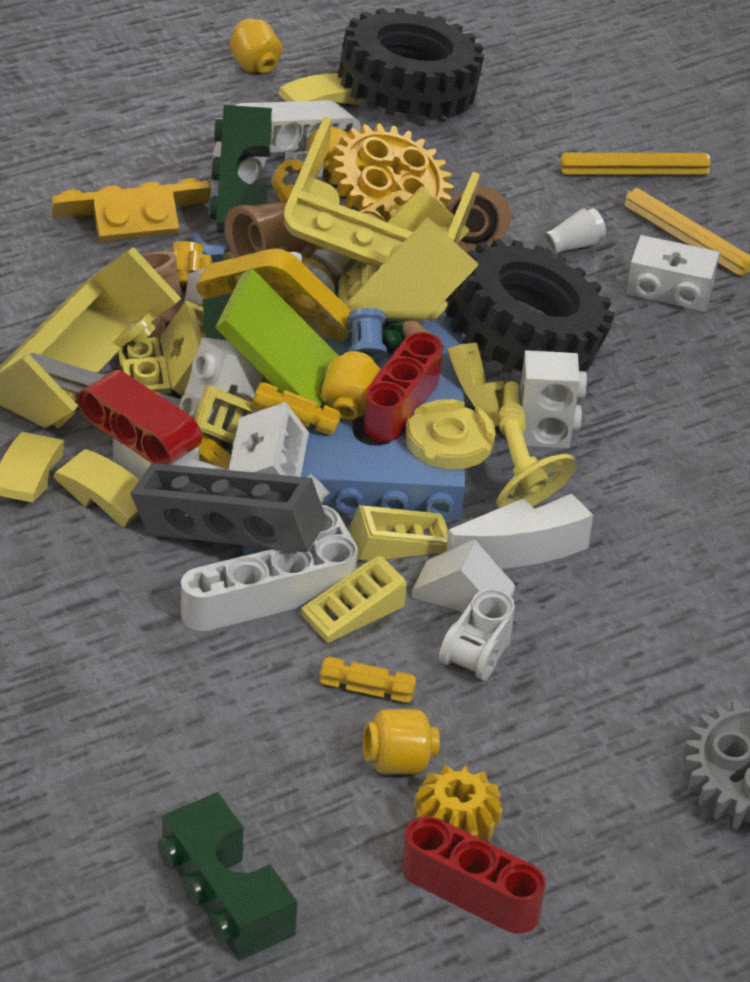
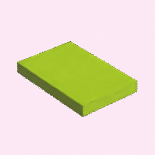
(275, 338)

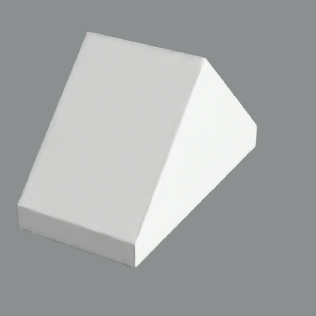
(458, 576)

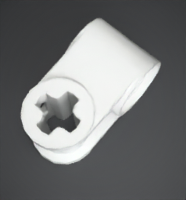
(480, 633)

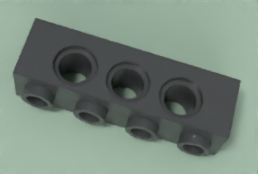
(229, 506)

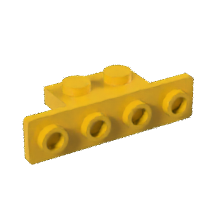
(132, 211)

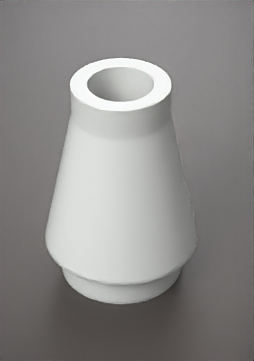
(578, 231)

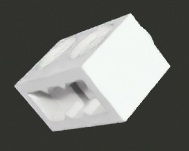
(550, 396)

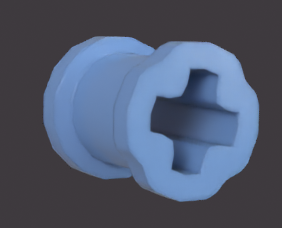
(367, 332)

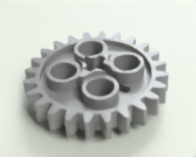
(720, 762)

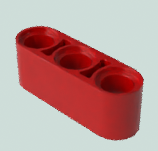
(402, 386)
(139, 418)
(473, 874)

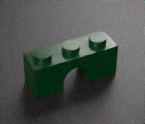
(243, 135)
(243, 908)

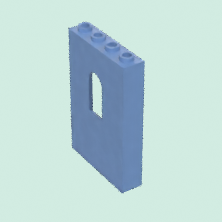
(389, 472)

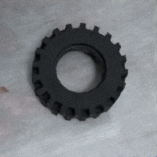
(410, 63)
(504, 329)

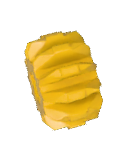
(461, 801)

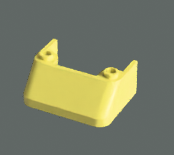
(318, 218)
(419, 273)
(85, 333)

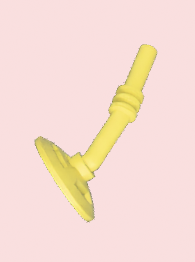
(528, 470)

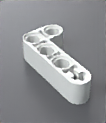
(291, 128)
(267, 580)

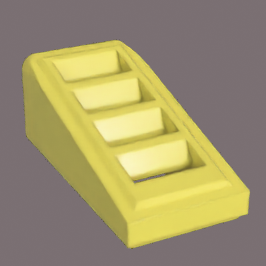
(240, 405)
(384, 534)
(377, 580)

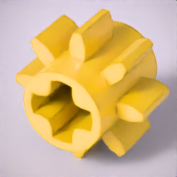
(189, 259)

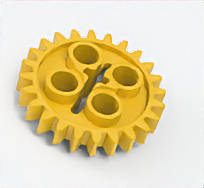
(379, 162)

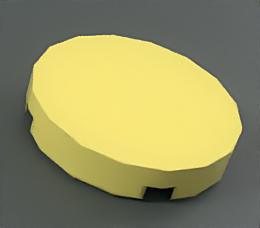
(438, 441)

